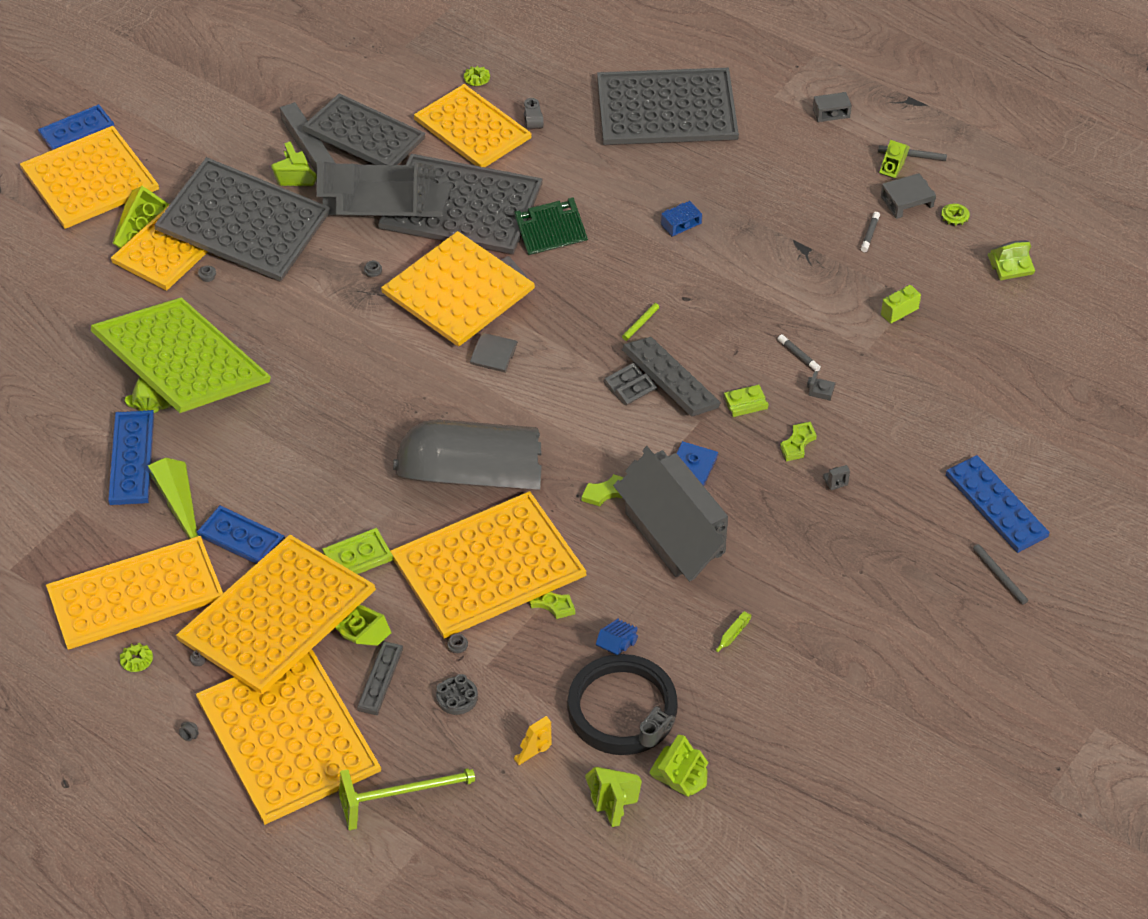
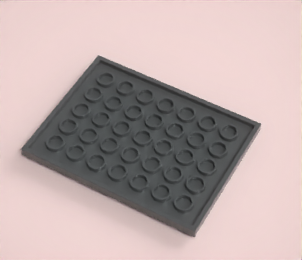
(667, 106)
(477, 207)
(243, 219)

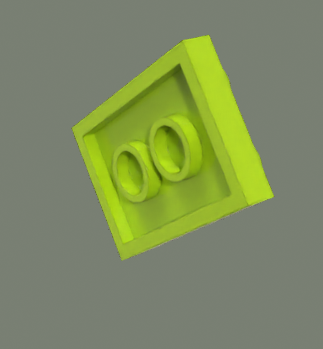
(360, 552)

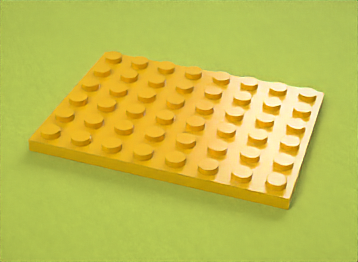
(487, 564)
(275, 613)
(289, 738)

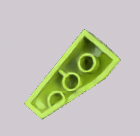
(138, 212)
(364, 627)

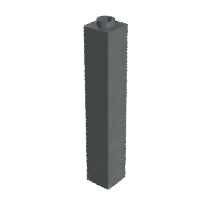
(310, 145)

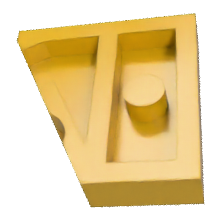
(537, 740)

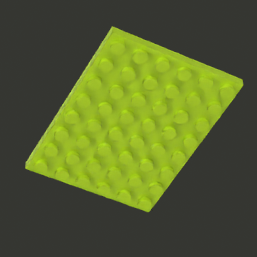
(180, 354)

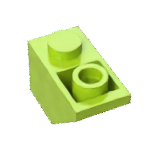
(894, 158)

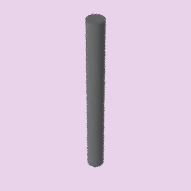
(916, 153)
(1000, 574)

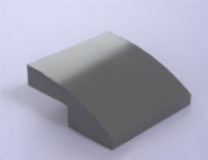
(493, 352)
(629, 384)

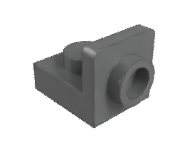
(820, 388)
(837, 477)

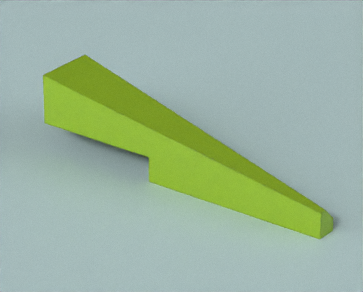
(173, 483)

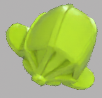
(146, 398)

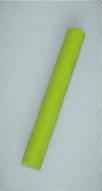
(640, 321)

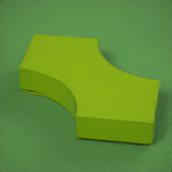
(794, 446)
(599, 493)
(558, 605)

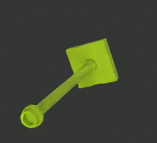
(350, 799)

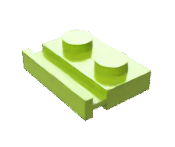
(746, 400)

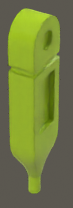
(734, 630)

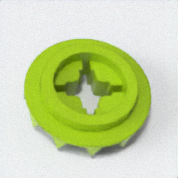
(472, 79)
(952, 209)
(136, 664)

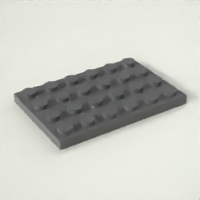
(364, 131)

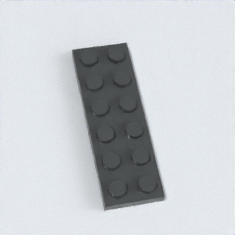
(671, 376)

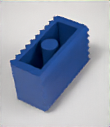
(681, 218)
(617, 637)

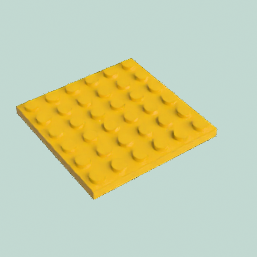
(88, 176)
(458, 288)

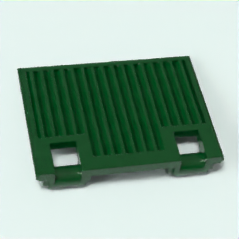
(551, 226)

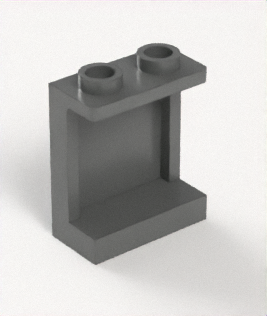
(906, 194)

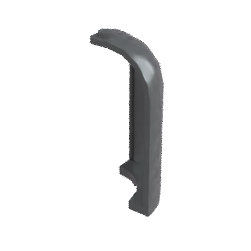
(471, 454)

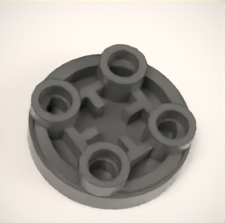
(457, 695)

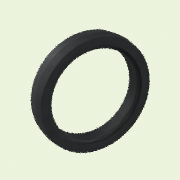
(613, 664)

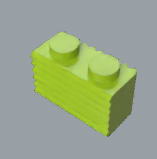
(900, 304)

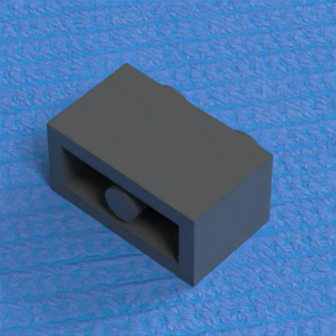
(832, 107)

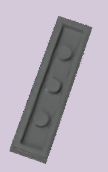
(380, 678)

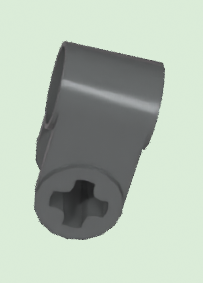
(533, 114)
(657, 724)

